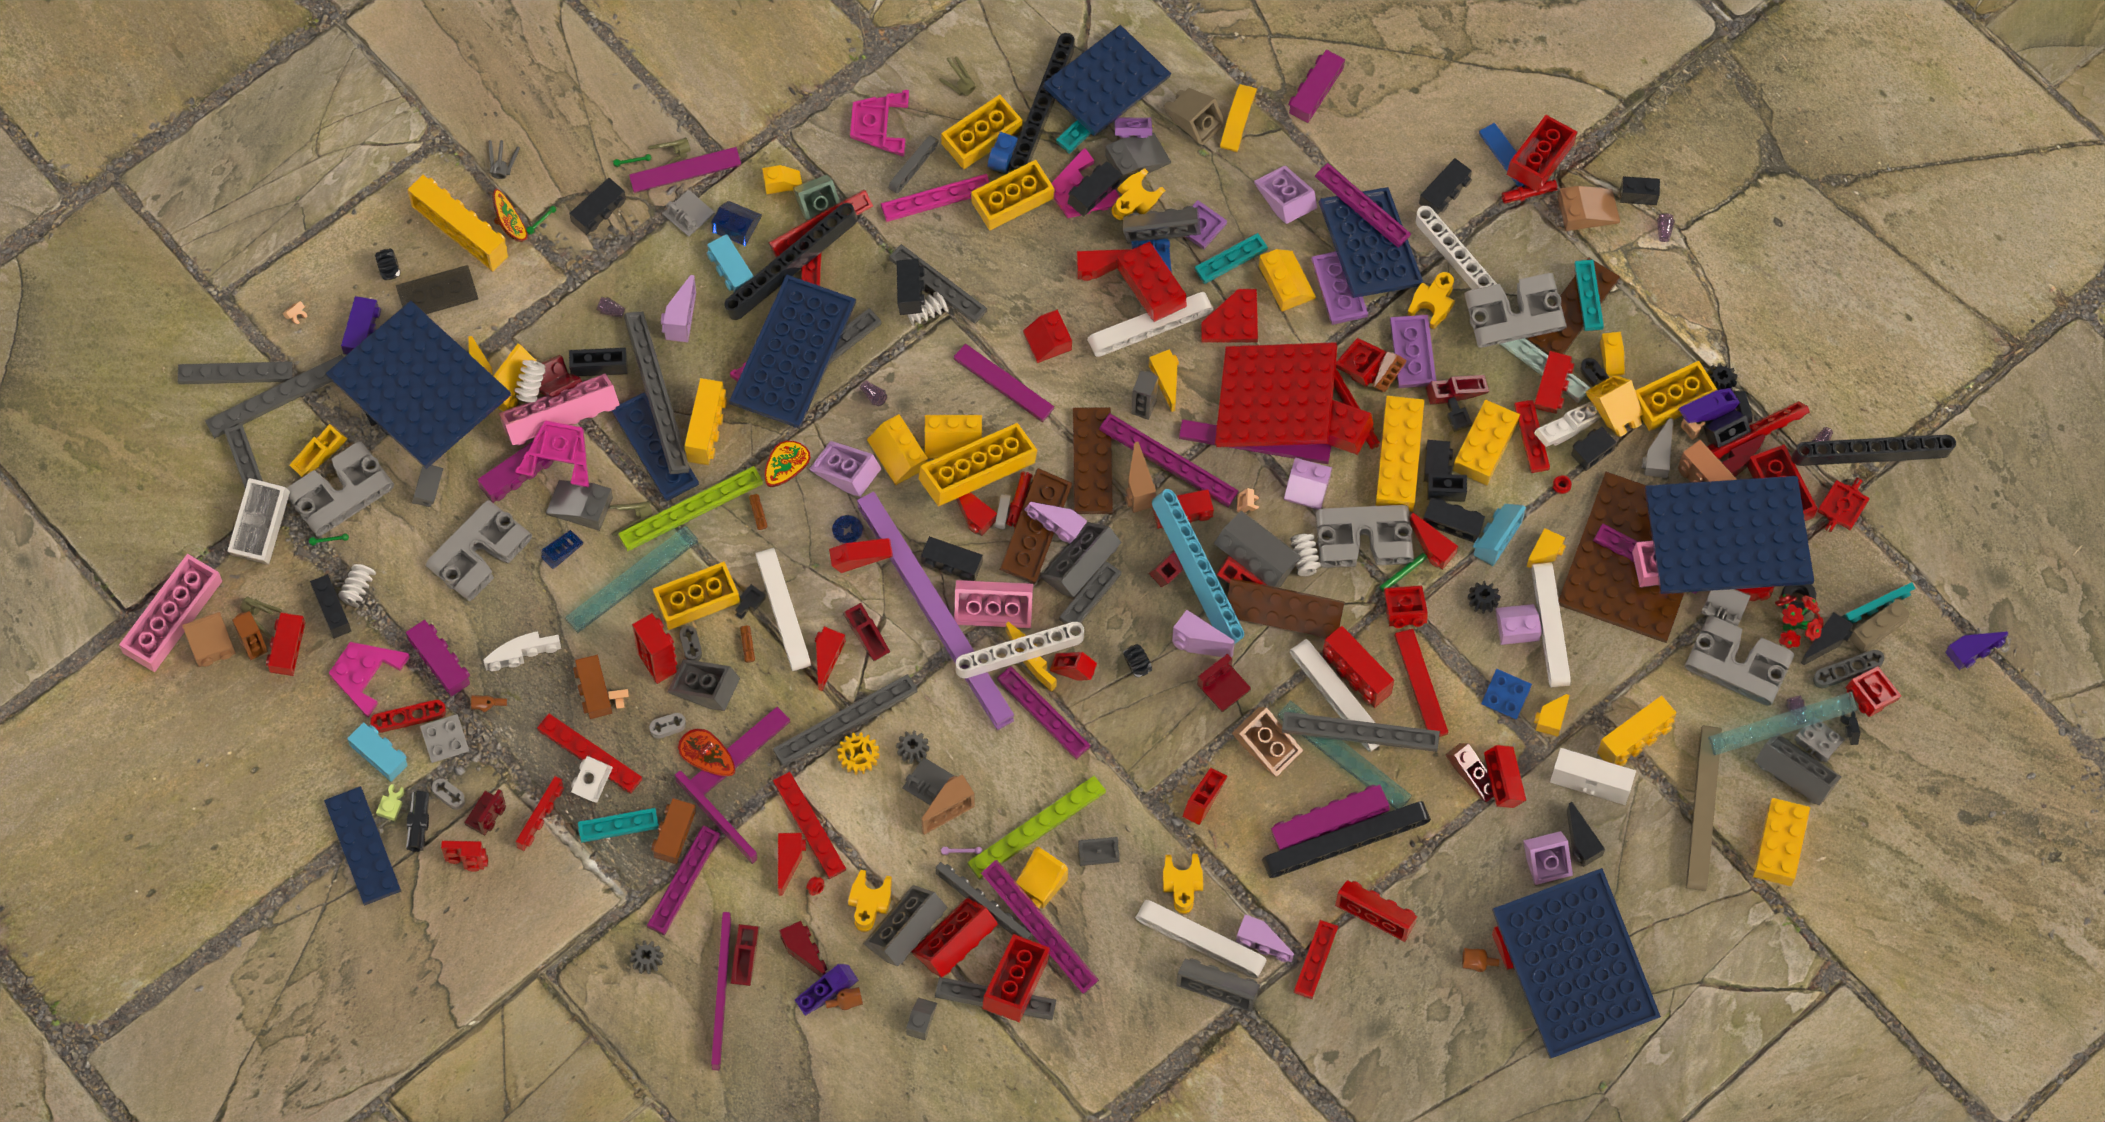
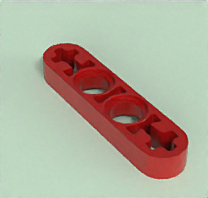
(407, 712)

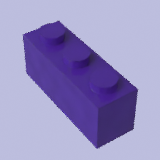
(360, 322)

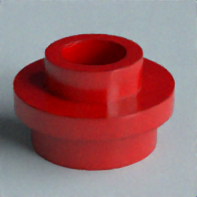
(1564, 480)
(815, 885)

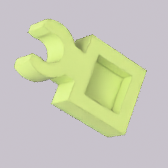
(390, 806)

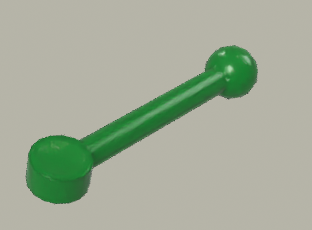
(617, 162)
(530, 230)
(313, 541)

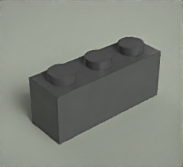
(1144, 394)

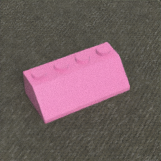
(993, 603)

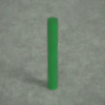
(1403, 572)

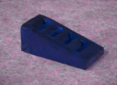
(550, 554)

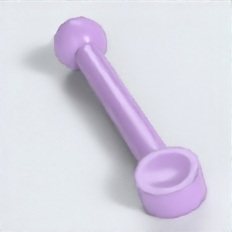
(945, 850)

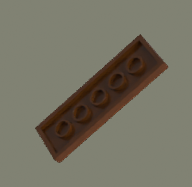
(1570, 303)
(1092, 462)
(1030, 538)
(1285, 608)

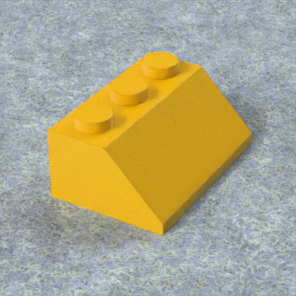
(1285, 278)
(509, 375)
(950, 433)
(897, 449)

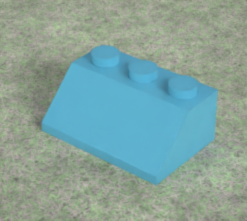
(1499, 533)

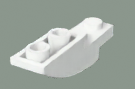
(1569, 425)
(512, 652)

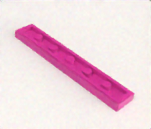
(932, 198)

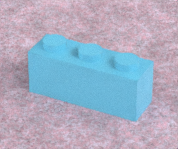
(729, 263)
(378, 751)

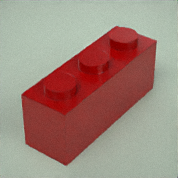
(1554, 382)
(1195, 506)
(286, 644)
(1505, 776)

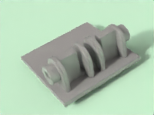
(688, 213)
(1726, 605)
(444, 738)
(1820, 739)

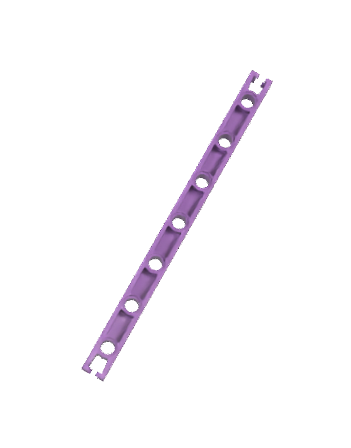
(934, 608)

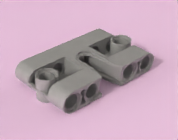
(1502, 324)
(333, 506)
(1379, 523)
(481, 531)
(1747, 678)

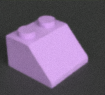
(1307, 483)
(1518, 624)
(1548, 857)

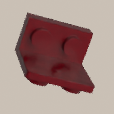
(557, 377)
(1223, 683)
(486, 811)

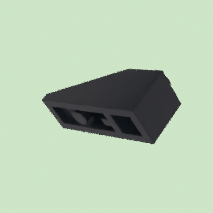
(1832, 636)
(1584, 842)

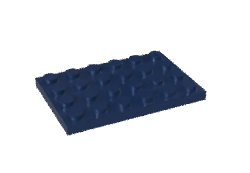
(1107, 80)
(1367, 256)

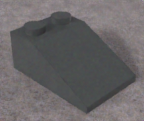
(1135, 154)
(580, 504)
(705, 684)

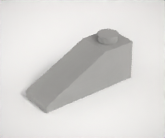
(1658, 456)

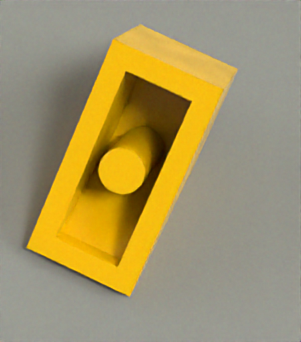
(780, 179)
(1612, 353)
(1547, 548)
(1552, 716)

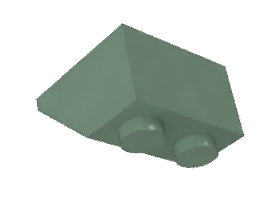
(816, 196)

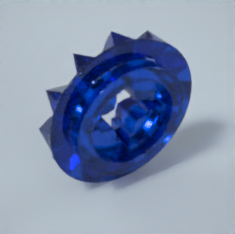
(845, 522)

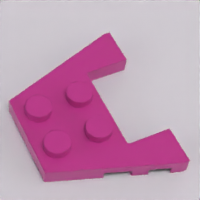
(871, 120)
(1072, 177)
(560, 444)
(358, 666)

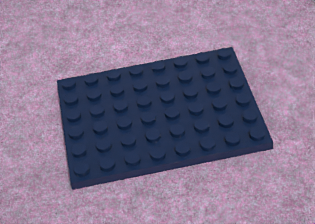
(418, 384)
(1729, 534)
(1576, 963)

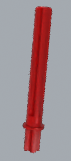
(1348, 399)

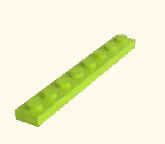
(690, 508)
(1038, 825)

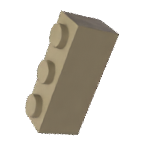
(1879, 626)

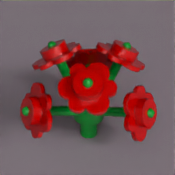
(1794, 618)

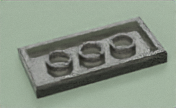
(439, 290)

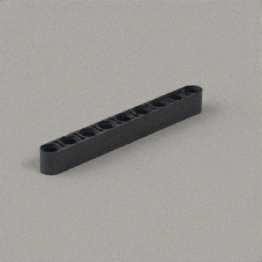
(1042, 97)
(774, 273)
(1882, 453)
(1346, 839)

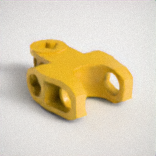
(1135, 197)
(1434, 298)
(1182, 883)
(869, 901)

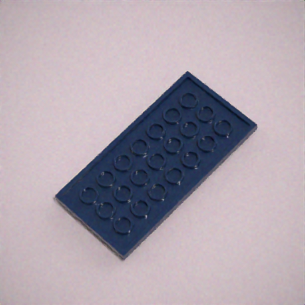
(792, 351)

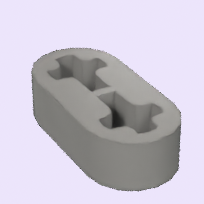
(1003, 511)
(670, 728)
(445, 797)

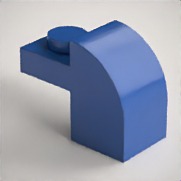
(1002, 153)

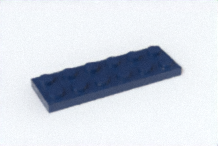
(641, 431)
(362, 845)

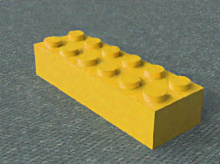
(458, 222)
(1399, 452)
(977, 464)

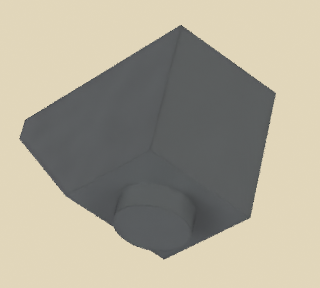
(921, 1018)

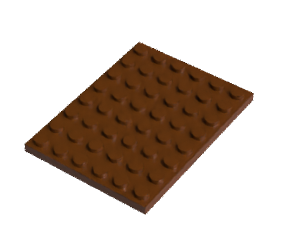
(1608, 583)

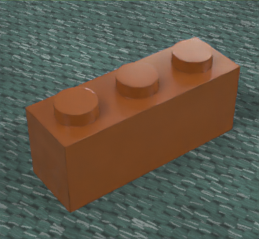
(249, 635)
(592, 687)
(673, 831)

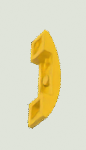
(1238, 117)

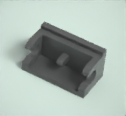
(427, 486)
(1098, 851)

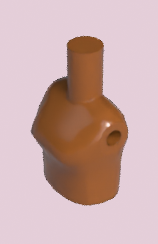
(480, 702)
(1477, 960)
(846, 999)

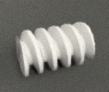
(932, 305)
(531, 381)
(1304, 547)
(355, 583)

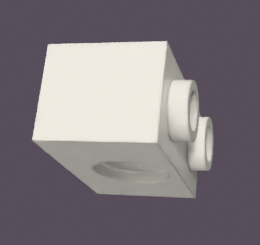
(600, 772)

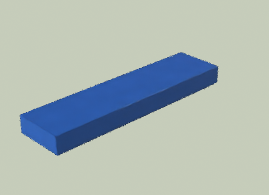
(1499, 146)

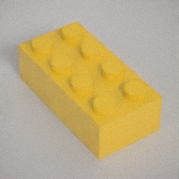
(978, 132)
(1012, 195)
(1666, 395)
(705, 421)
(1486, 442)
(696, 595)
(1637, 732)
(1781, 842)

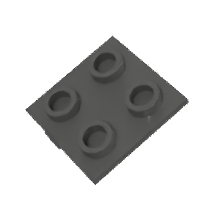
(926, 781)

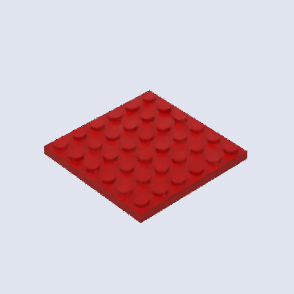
(1276, 395)

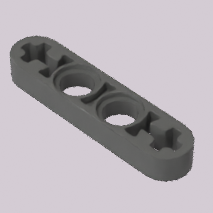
(913, 164)
(1847, 666)

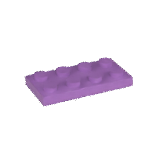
(1335, 290)
(1413, 342)

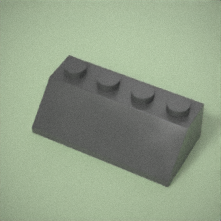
(1162, 225)
(1257, 550)
(1081, 559)
(1797, 769)
(906, 925)
(1218, 984)

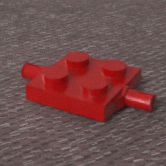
(1843, 504)

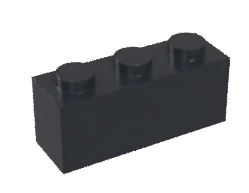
(1446, 186)
(1094, 188)
(597, 206)
(910, 286)
(598, 362)
(1454, 519)
(951, 559)
(330, 606)

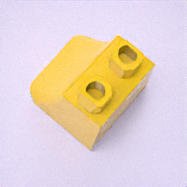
(1616, 404)
(1042, 877)

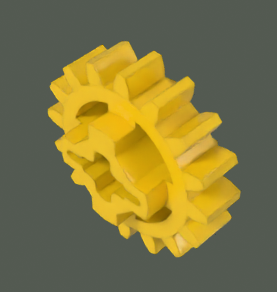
(861, 761)

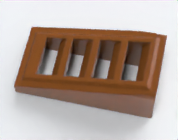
(1388, 371)

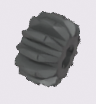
(905, 744)
(646, 964)

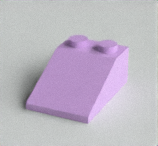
(1287, 194)
(679, 313)
(846, 468)
(1200, 637)

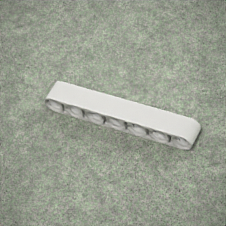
(1455, 249)
(1144, 327)
(783, 609)
(1551, 624)
(1012, 656)
(1330, 685)
(1201, 939)

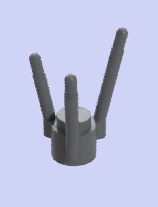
(499, 168)

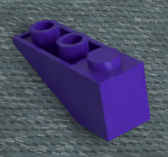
(1710, 406)
(1971, 647)
(826, 988)

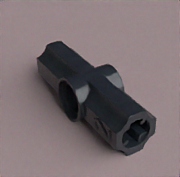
(417, 821)

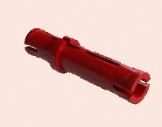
(1526, 192)
(1019, 498)

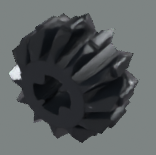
(387, 264)
(1728, 376)
(1478, 592)
(1137, 660)

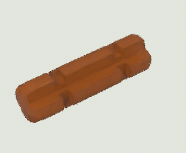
(758, 512)
(747, 644)

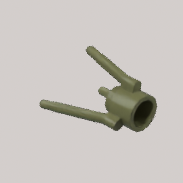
(965, 84)
(679, 146)
(641, 509)
(254, 607)

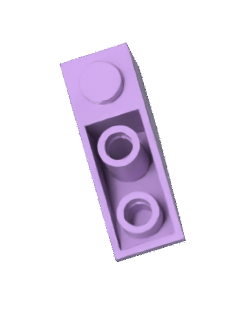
(1060, 520)
(1258, 935)

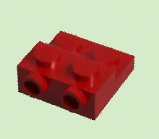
(1361, 361)
(1405, 606)
(1873, 691)
(468, 852)

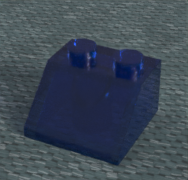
(735, 222)

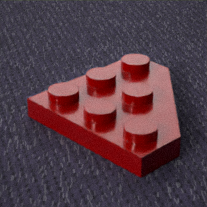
(1233, 320)

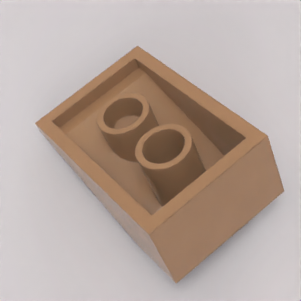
(1587, 207)
(1140, 484)
(209, 639)
(1264, 740)
(952, 801)

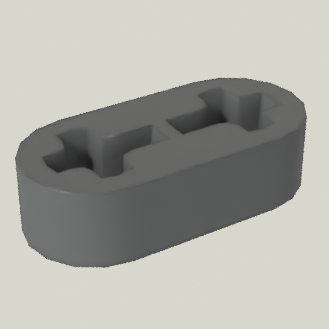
(694, 643)

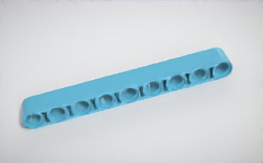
(1196, 565)

